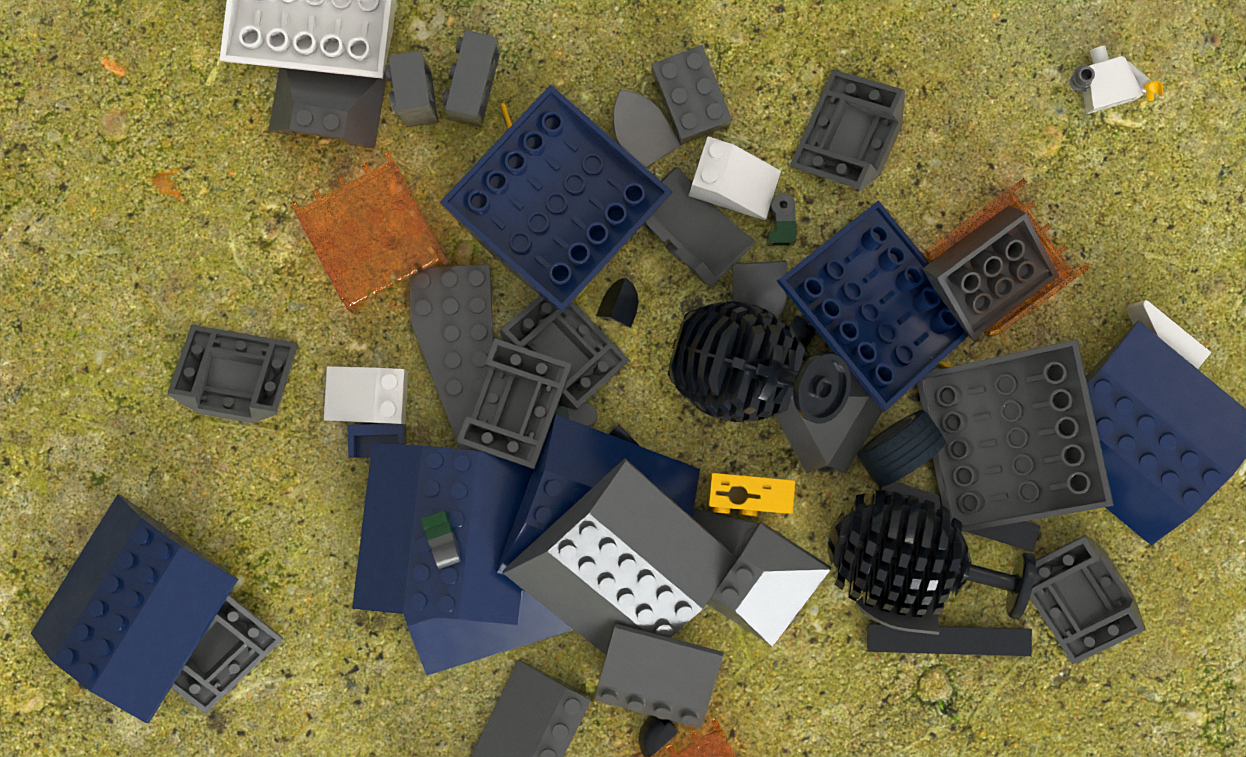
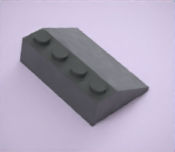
(991, 271)
(658, 675)
(533, 716)

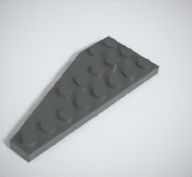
(455, 333)

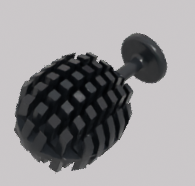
(746, 365)
(914, 557)

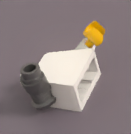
(1111, 82)

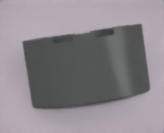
(697, 231)

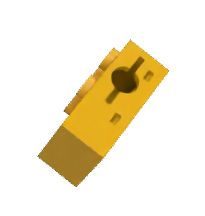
(749, 494)

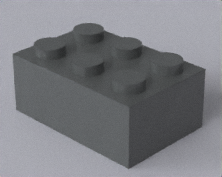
(472, 78)
(412, 89)
(691, 94)

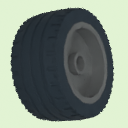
(901, 448)

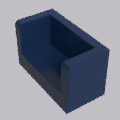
(362, 436)

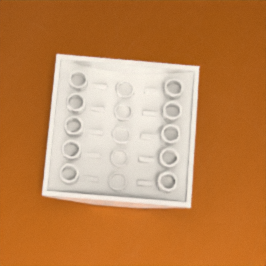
(310, 34)

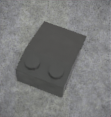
(728, 530)

